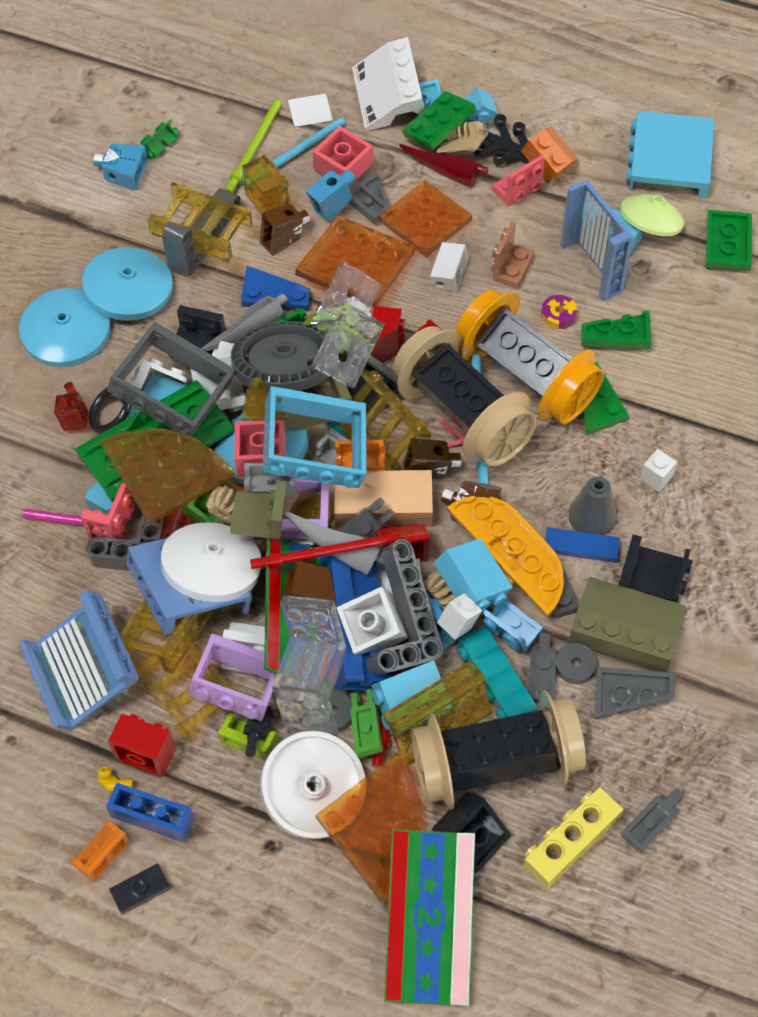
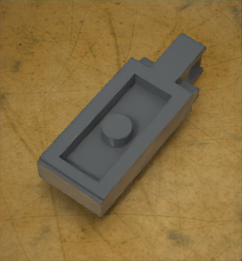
(542, 668)
(652, 820)

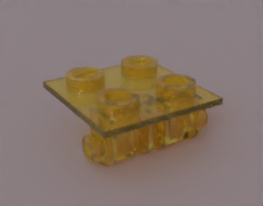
(255, 403)

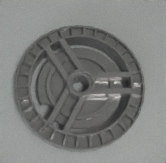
(279, 355)

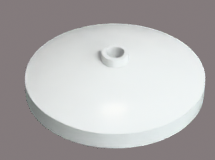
(209, 562)
(305, 759)

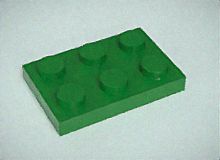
(439, 120)
(728, 240)

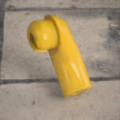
(109, 780)

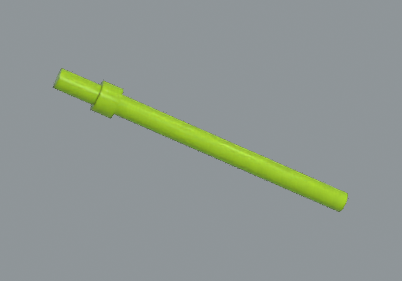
(237, 175)

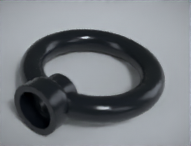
(94, 410)

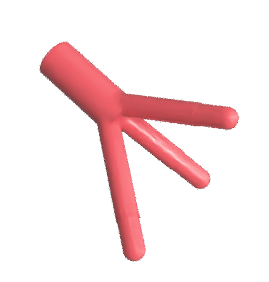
(453, 430)

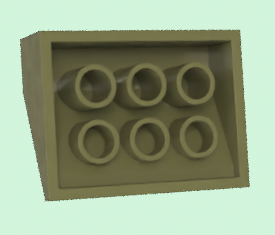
(627, 624)

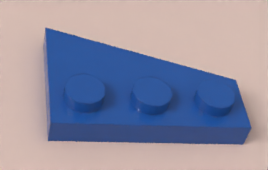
(261, 284)

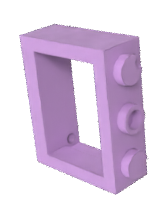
(289, 530)
(239, 657)

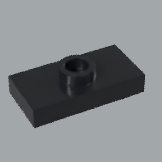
(139, 888)

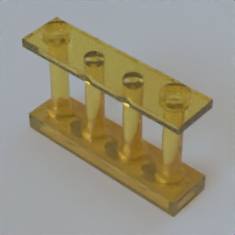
(204, 242)
(416, 425)
(176, 646)
(190, 662)

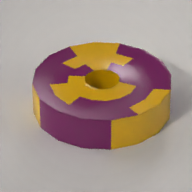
(559, 303)

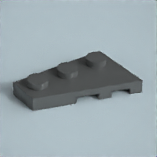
(630, 689)

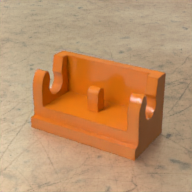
(374, 454)
(100, 851)

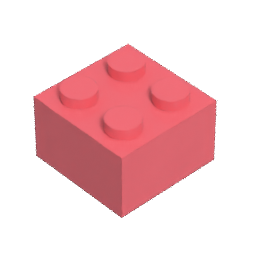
(342, 152)
(250, 443)

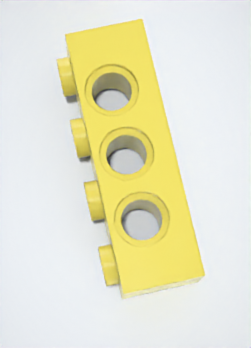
(549, 870)

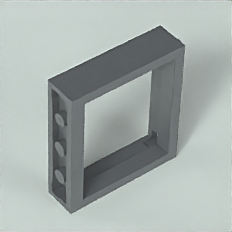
(187, 354)

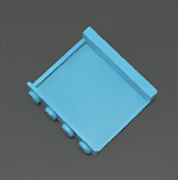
(671, 150)

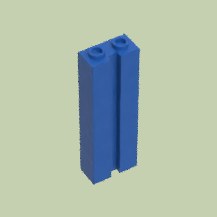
(347, 586)

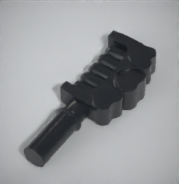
(257, 729)

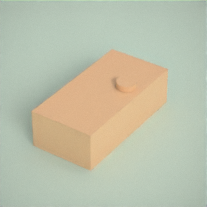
(403, 491)

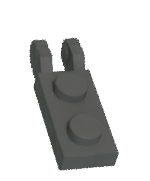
(364, 523)

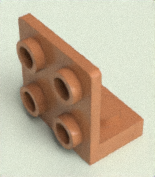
(510, 259)

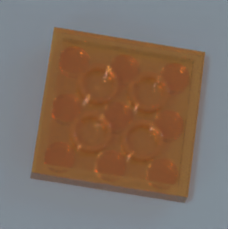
(425, 218)

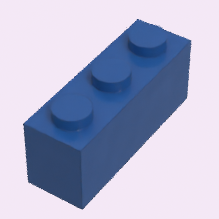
(150, 812)

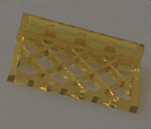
(434, 700)

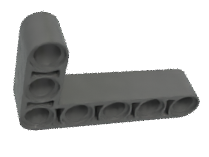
(179, 240)
(114, 547)
(409, 614)

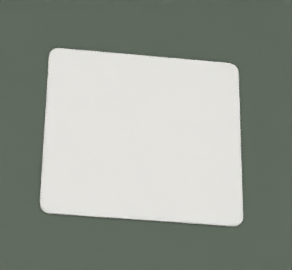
(310, 110)

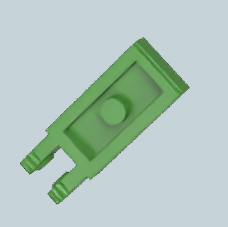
(365, 725)

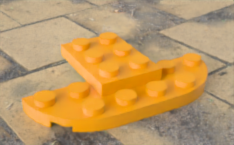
(515, 547)

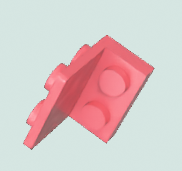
(520, 182)
(111, 525)

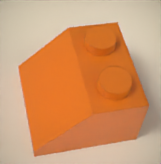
(554, 150)

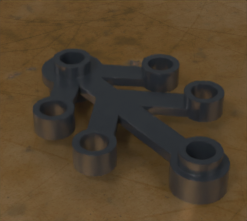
(504, 142)

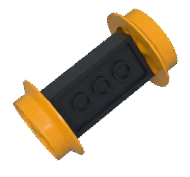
(562, 381)

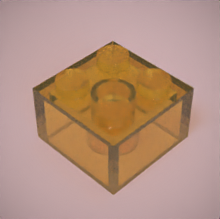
(265, 185)

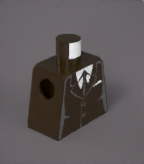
(430, 455)

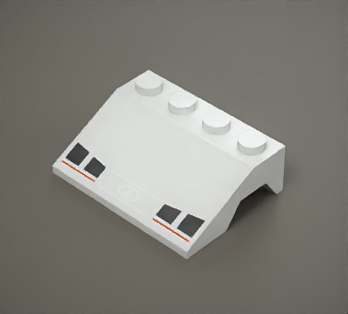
(387, 84)

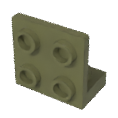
(259, 513)

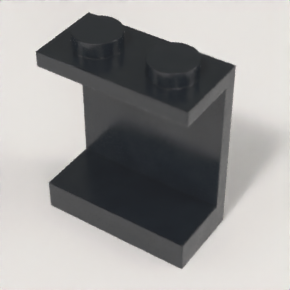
(655, 571)

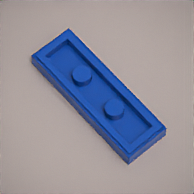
(583, 544)

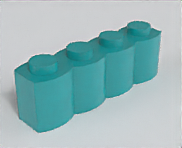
(502, 682)

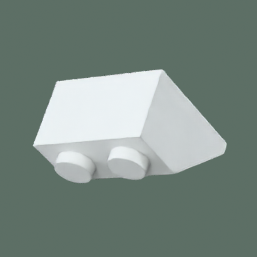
(372, 622)

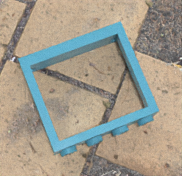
(318, 407)

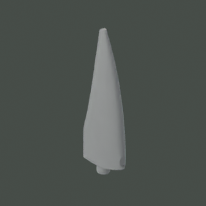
(261, 313)
(359, 560)

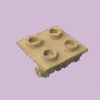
(464, 139)

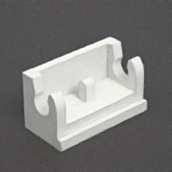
(450, 266)

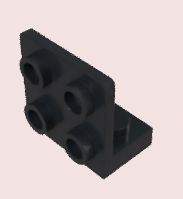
(199, 326)

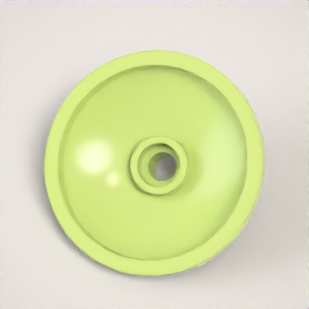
(652, 214)

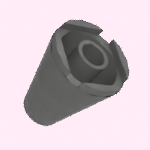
(594, 508)

